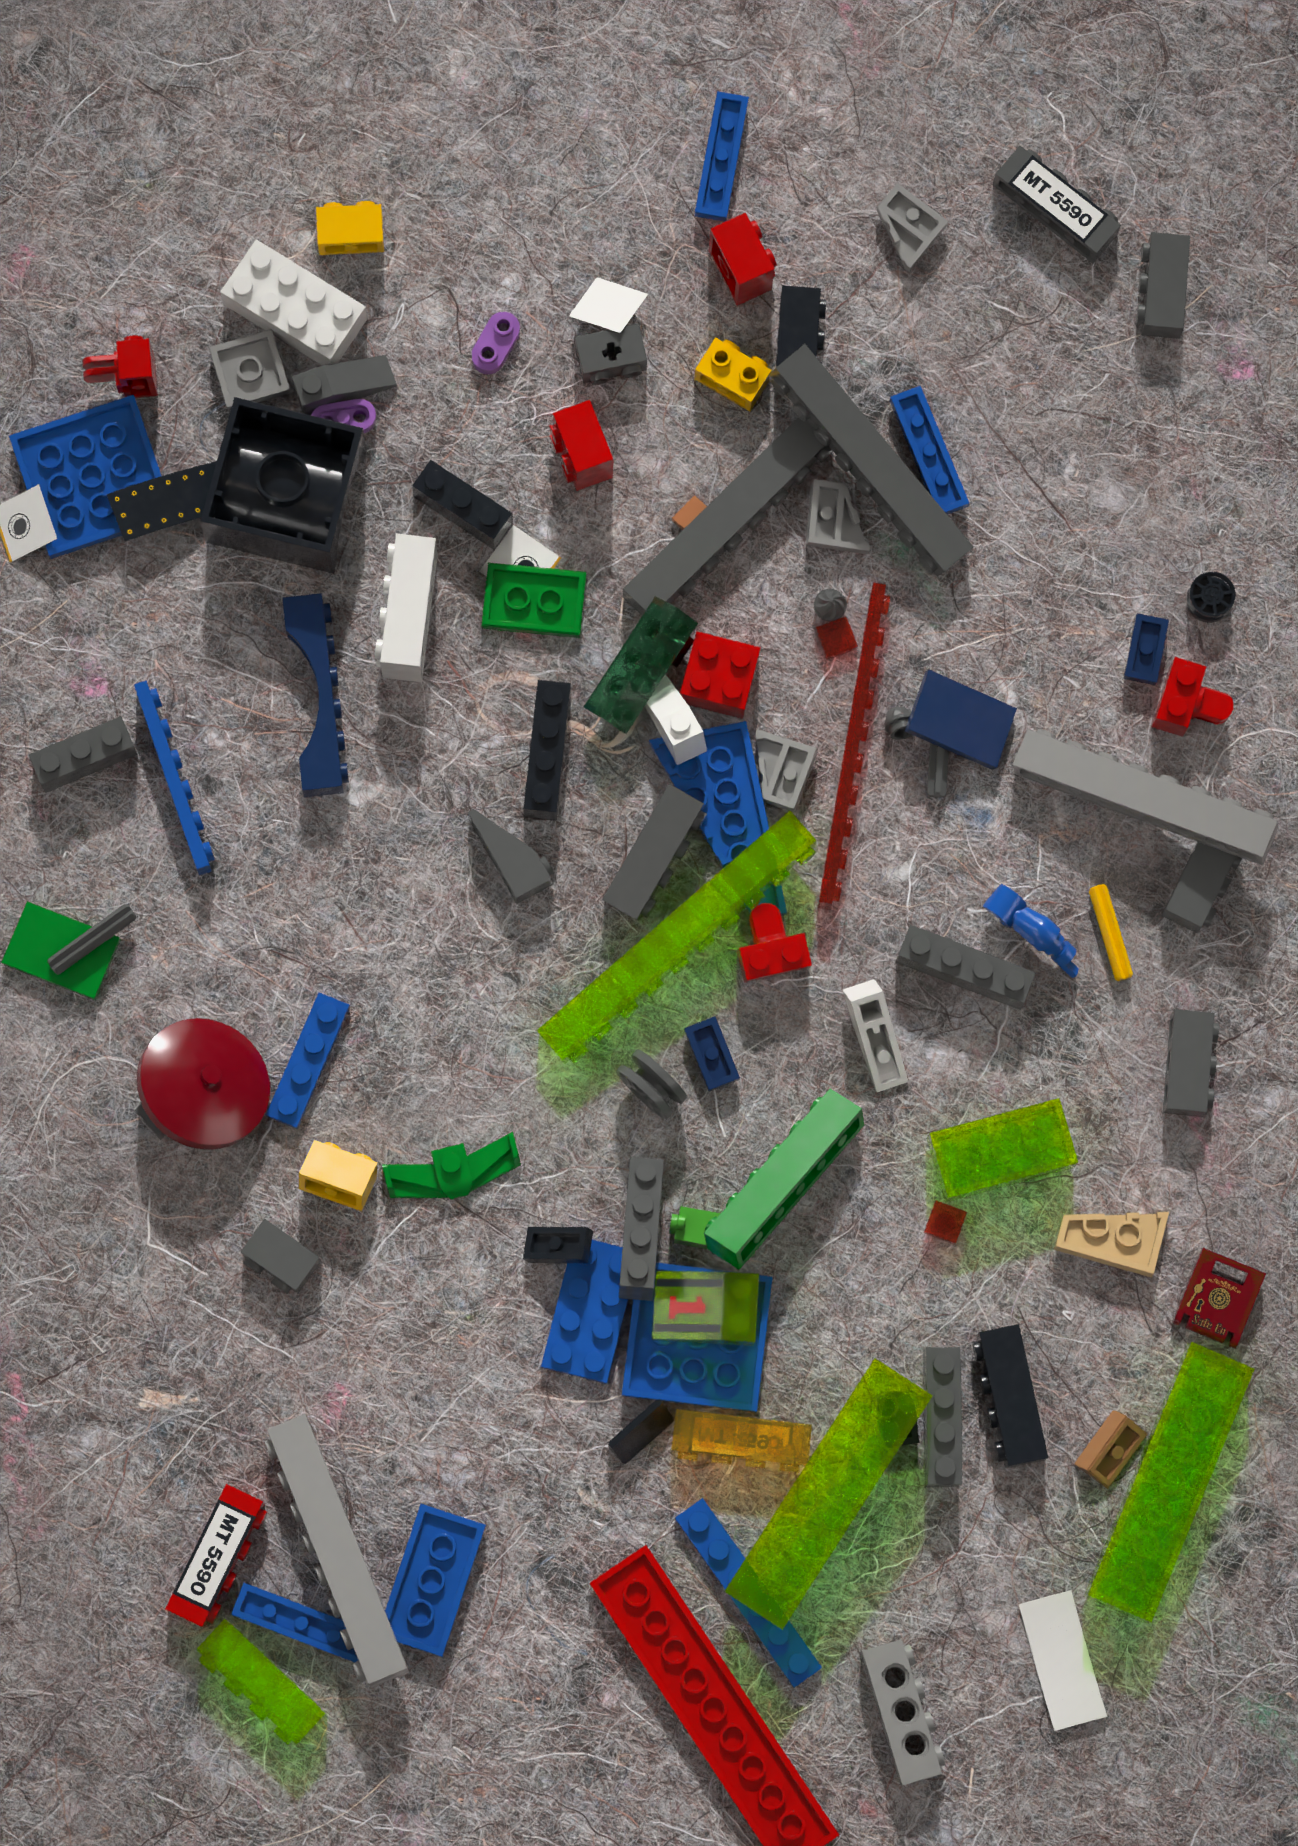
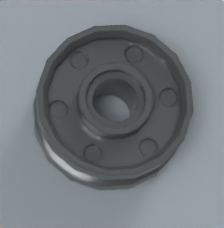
(651, 1084)

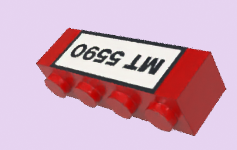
(216, 1555)

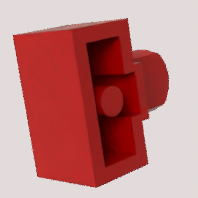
(130, 366)
(1186, 699)
(772, 950)

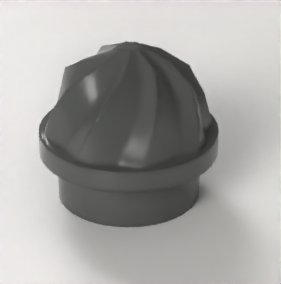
(830, 605)
(897, 721)

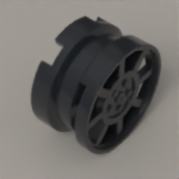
(1210, 597)

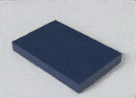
(960, 719)

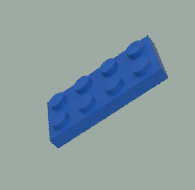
(587, 1316)
(432, 1578)

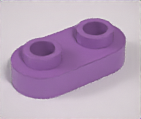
(495, 341)
(346, 411)

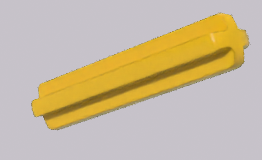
(1110, 932)

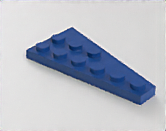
(730, 788)

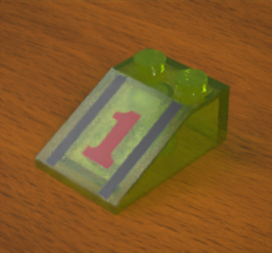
(706, 1307)

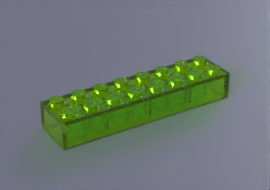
(1169, 1483)
(828, 1493)

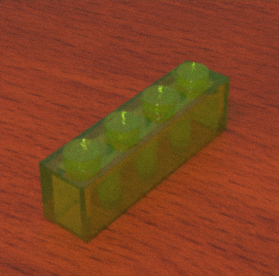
(261, 1682)

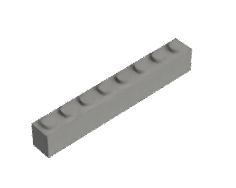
(1145, 796)
(337, 1551)

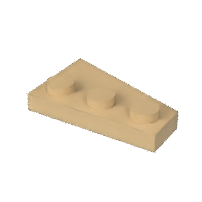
(1114, 1240)

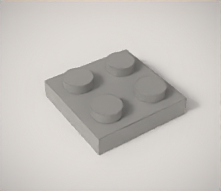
(250, 368)

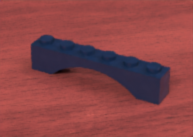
(320, 761)

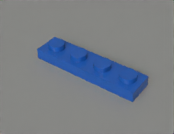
(721, 156)
(929, 449)
(308, 1060)
(292, 1620)

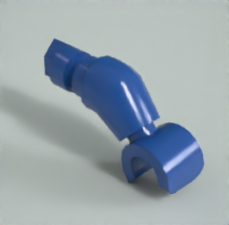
(1032, 926)

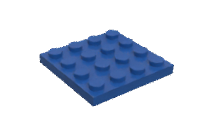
(80, 463)
(694, 1371)

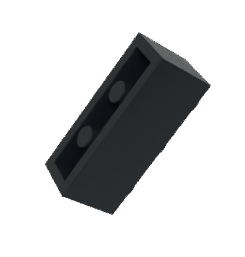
(799, 321)
(462, 504)

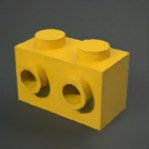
(350, 228)
(733, 373)
(338, 1175)

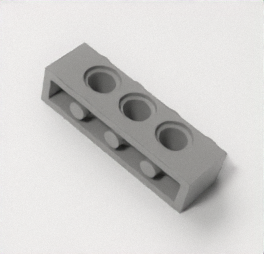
(907, 1766)

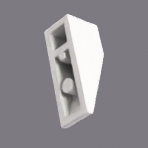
(675, 722)
(875, 1034)

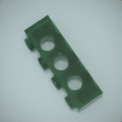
(640, 665)

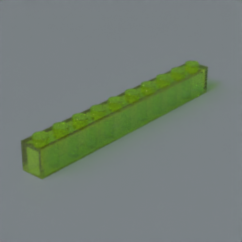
(677, 938)

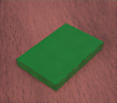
(533, 600)
(44, 933)

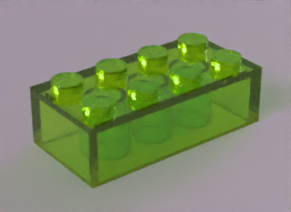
(1002, 1150)

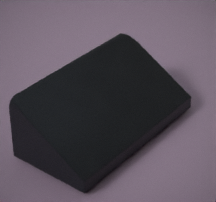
(641, 1431)

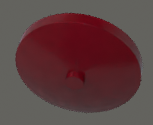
(203, 1084)

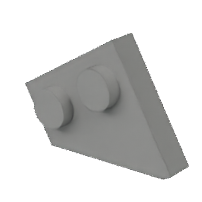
(833, 519)
(783, 769)

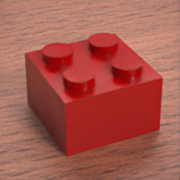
(742, 258)
(582, 446)
(719, 674)

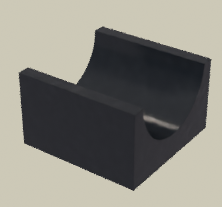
(282, 484)

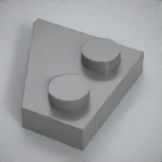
(909, 224)

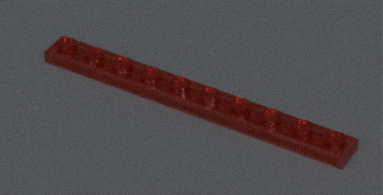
(852, 760)

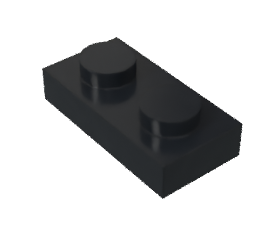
(558, 1245)

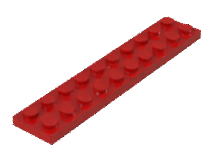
(711, 1704)

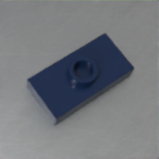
(1146, 649)
(711, 1054)

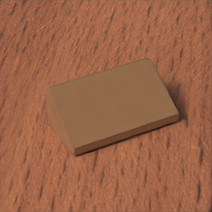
(1111, 1448)

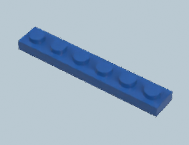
(171, 763)
(724, 1561)

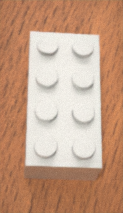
(293, 304)
(408, 608)

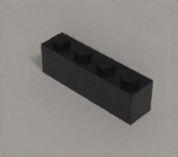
(547, 750)
(1011, 1396)

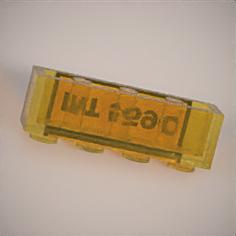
(741, 1439)

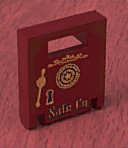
(1218, 1303)

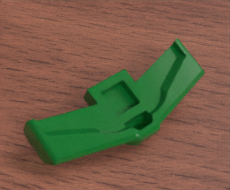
(453, 1171)

